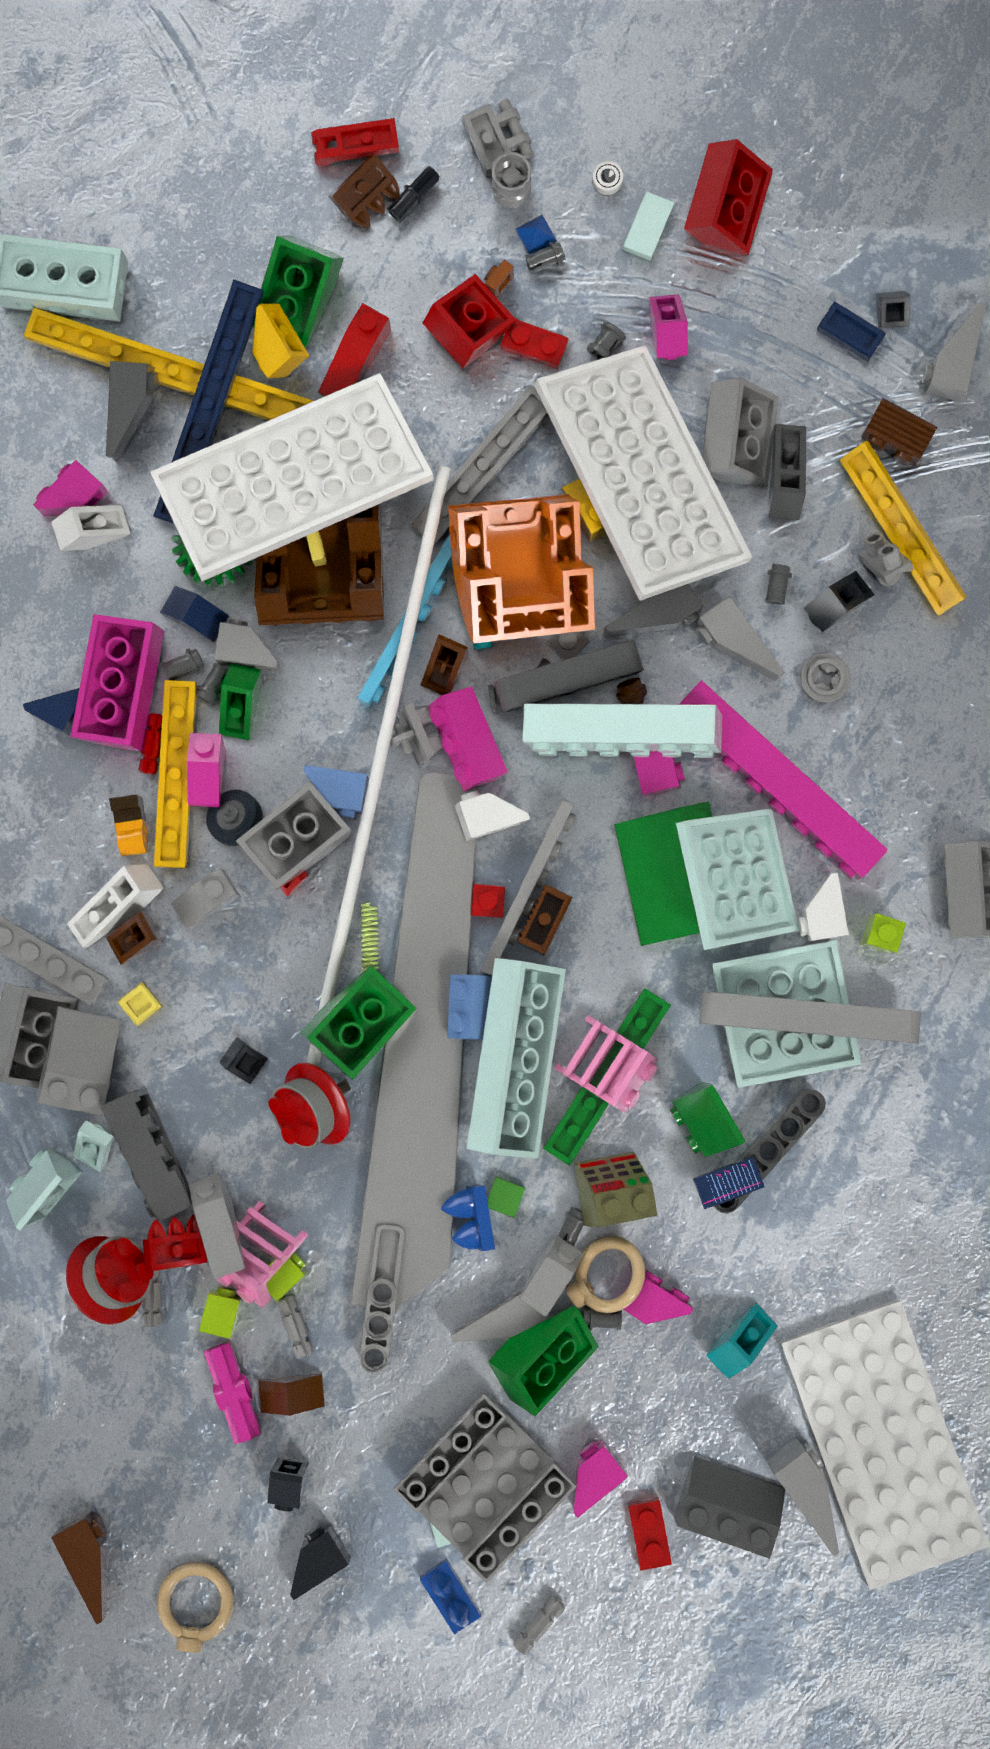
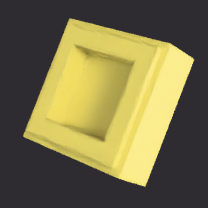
(316, 549)
(140, 1004)

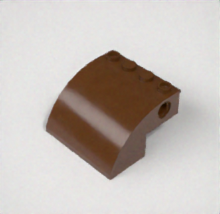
(342, 590)

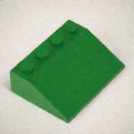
(658, 873)

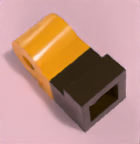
(130, 824)

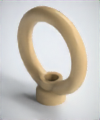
(583, 1293)
(190, 1637)

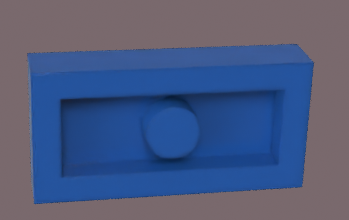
(471, 1204)
(450, 1596)

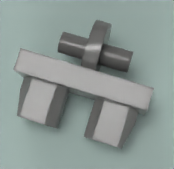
(884, 559)
(412, 735)

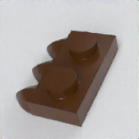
(364, 189)

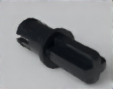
(413, 194)

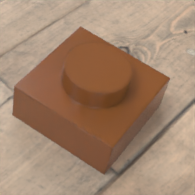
(499, 277)

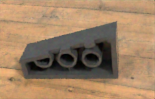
(148, 1153)

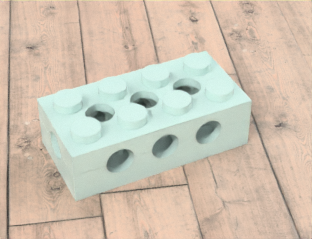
(71, 293)

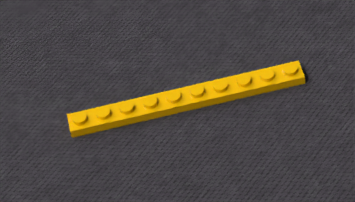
(172, 369)

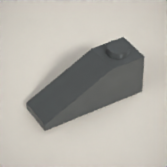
(129, 398)
(788, 472)
(658, 613)

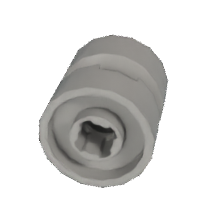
(511, 180)

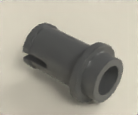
(545, 258)
(777, 584)
(183, 664)
(212, 684)
(572, 1225)
(602, 1320)

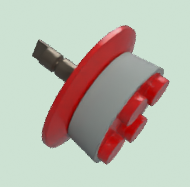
(311, 1107)
(108, 1278)

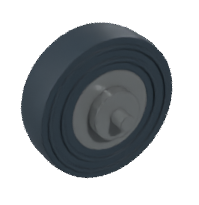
(234, 817)

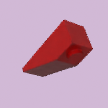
(357, 350)

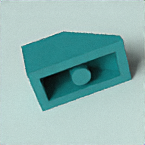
(742, 1341)

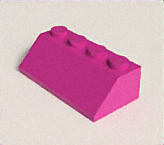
(117, 682)

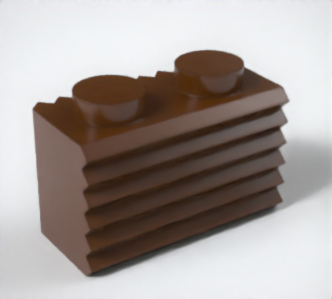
(898, 433)
(544, 919)

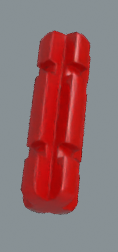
(151, 745)

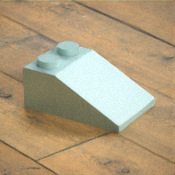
(41, 1188)

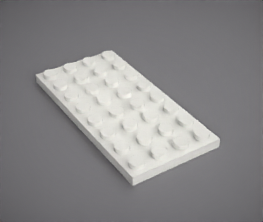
(642, 472)
(291, 476)
(884, 1444)

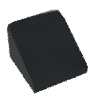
(893, 309)
(243, 1060)

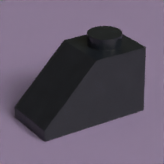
(838, 601)
(287, 1484)
(318, 1559)

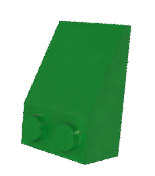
(301, 282)
(358, 1022)
(706, 1120)
(543, 1359)

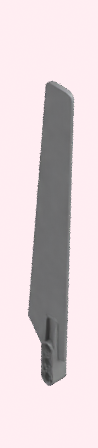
(416, 1123)

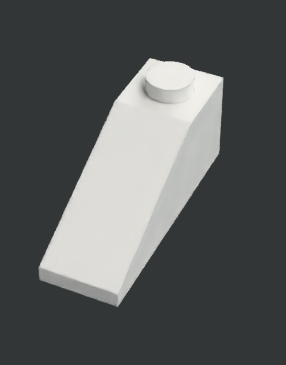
(116, 902)

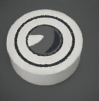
(607, 178)

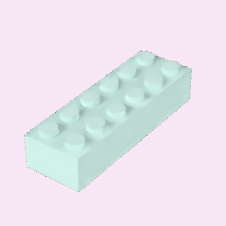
(623, 729)
(516, 1059)

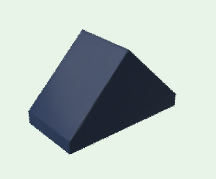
(194, 613)
(55, 710)

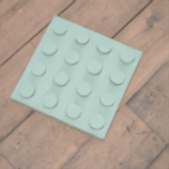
(737, 877)
(796, 974)

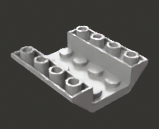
(486, 1486)

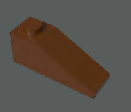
(84, 1553)

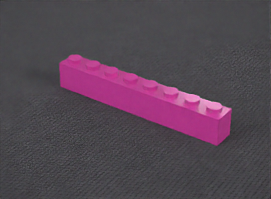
(791, 790)

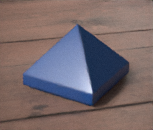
(536, 234)

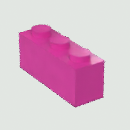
(467, 738)

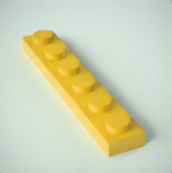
(903, 527)
(172, 801)

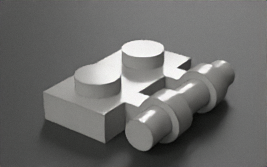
(488, 138)

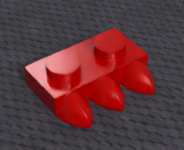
(174, 1247)

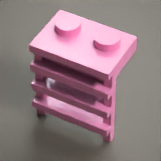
(625, 1074)
(252, 1280)

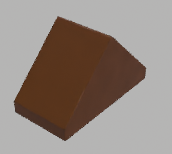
(444, 665)
(134, 937)
(291, 1394)

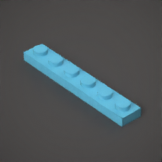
(435, 582)

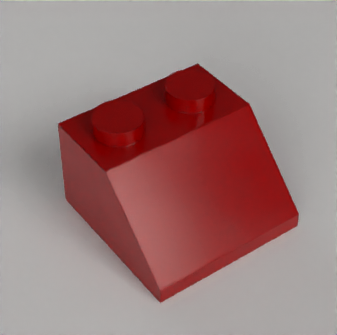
(468, 320)

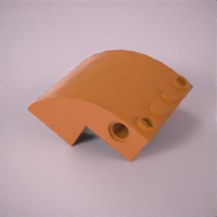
(521, 568)

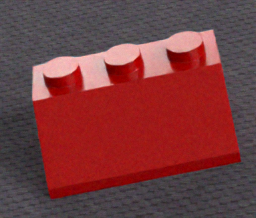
(728, 197)

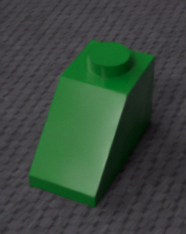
(239, 701)

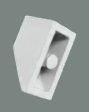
(89, 526)
(487, 814)
(824, 912)

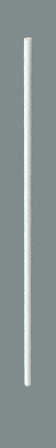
(383, 745)

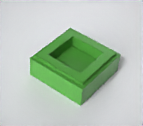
(505, 1196)

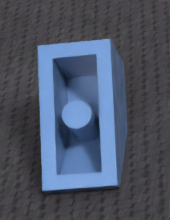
(340, 788)

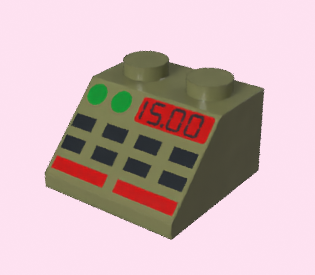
(614, 1190)

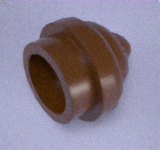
(631, 691)

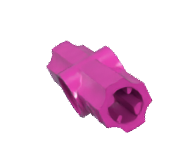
(232, 1392)

